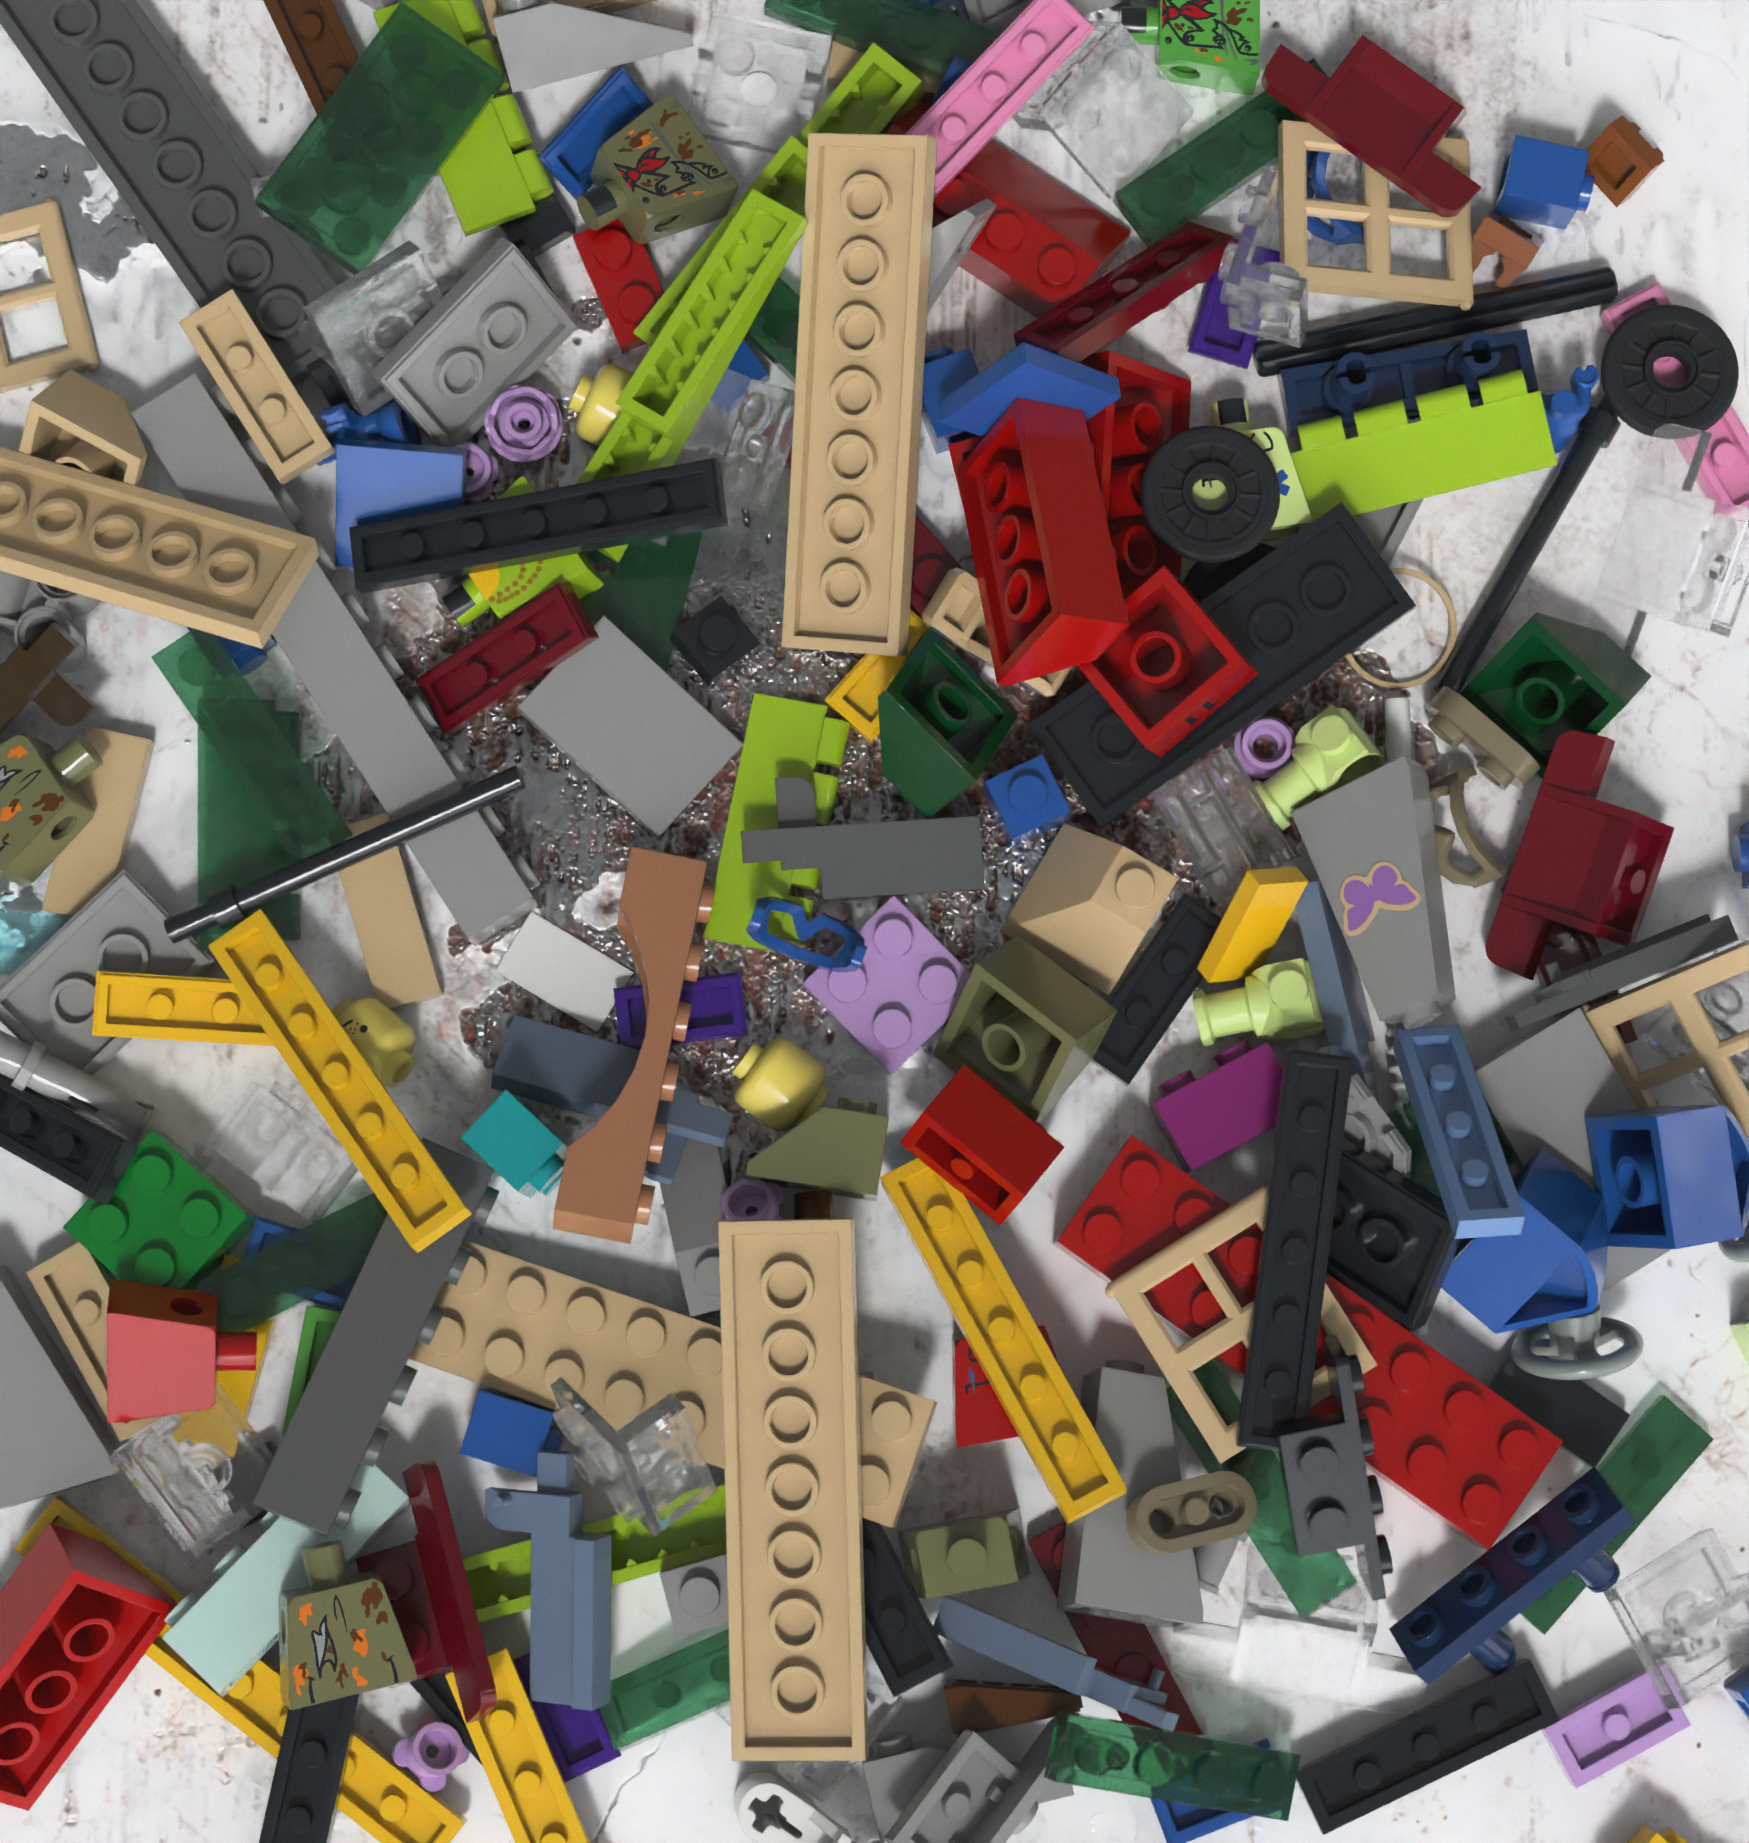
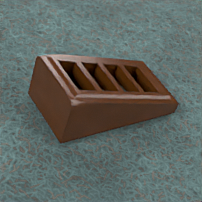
(997, 1705)

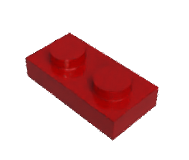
(620, 278)

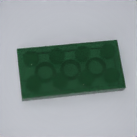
(380, 140)

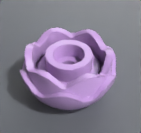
(521, 404)

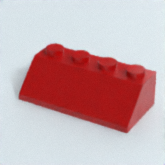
(1040, 236)
(1124, 439)
(1041, 543)
(68, 1641)

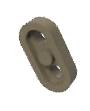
(1501, 757)
(1188, 1514)

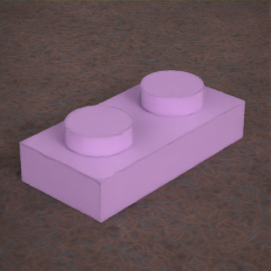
(1612, 1728)

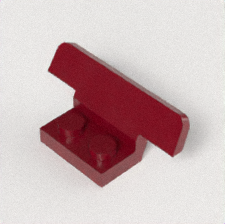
(1381, 117)
(1576, 861)
(434, 1597)

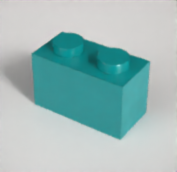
(518, 1146)

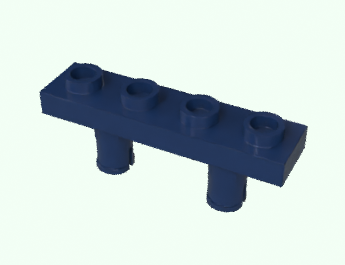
(1376, 379)
(1513, 1574)

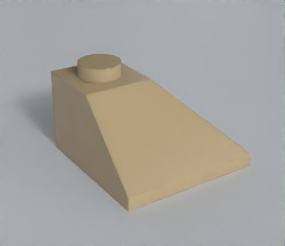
(84, 429)
(1089, 906)

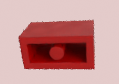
(982, 1144)

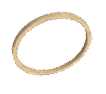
(1447, 652)

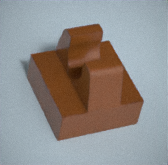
(1622, 160)
(1508, 239)

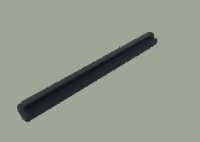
(1440, 321)

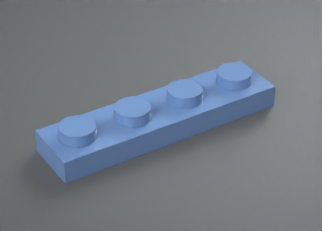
(1458, 1133)

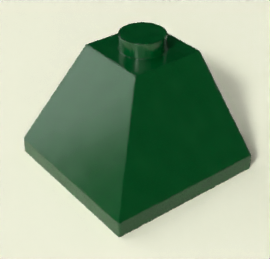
(1554, 682)
(938, 725)

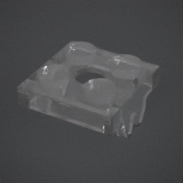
(746, 46)

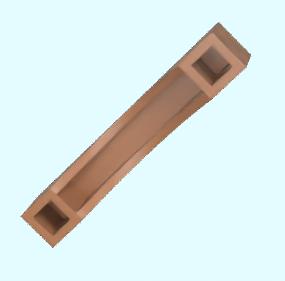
(606, 1166)

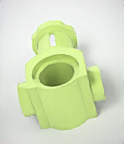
(1326, 756)
(1275, 1004)

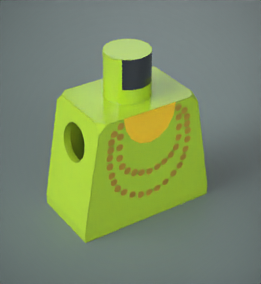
(517, 585)

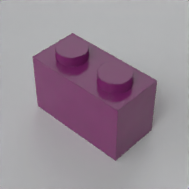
(1222, 1107)

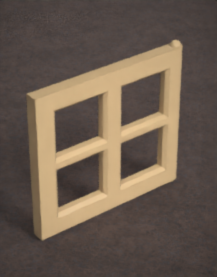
(1377, 215)
(63, 287)
(1709, 1051)
(1180, 1362)

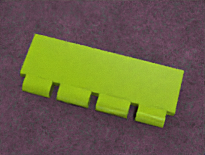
(483, 174)
(1425, 458)
(779, 742)

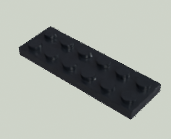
(1287, 616)

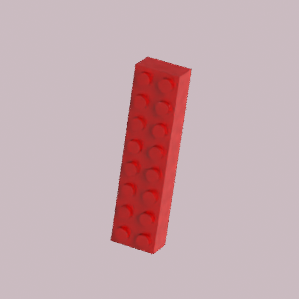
(1431, 1422)

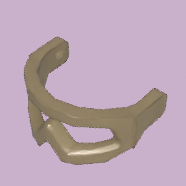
(1488, 869)

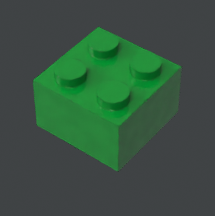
(164, 1220)

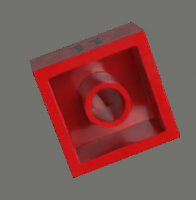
(1168, 664)

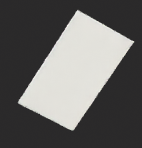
(563, 971)

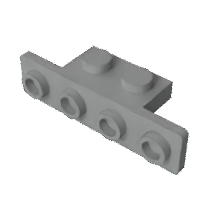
(976, 1794)

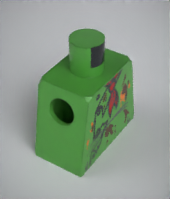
(1201, 41)

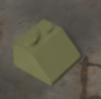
(1024, 1027)
(829, 1152)

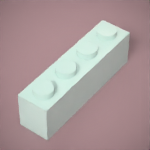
(239, 1614)

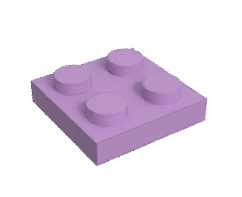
(898, 992)

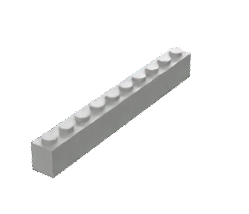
(344, 671)

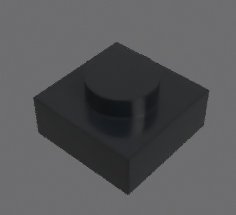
(714, 641)

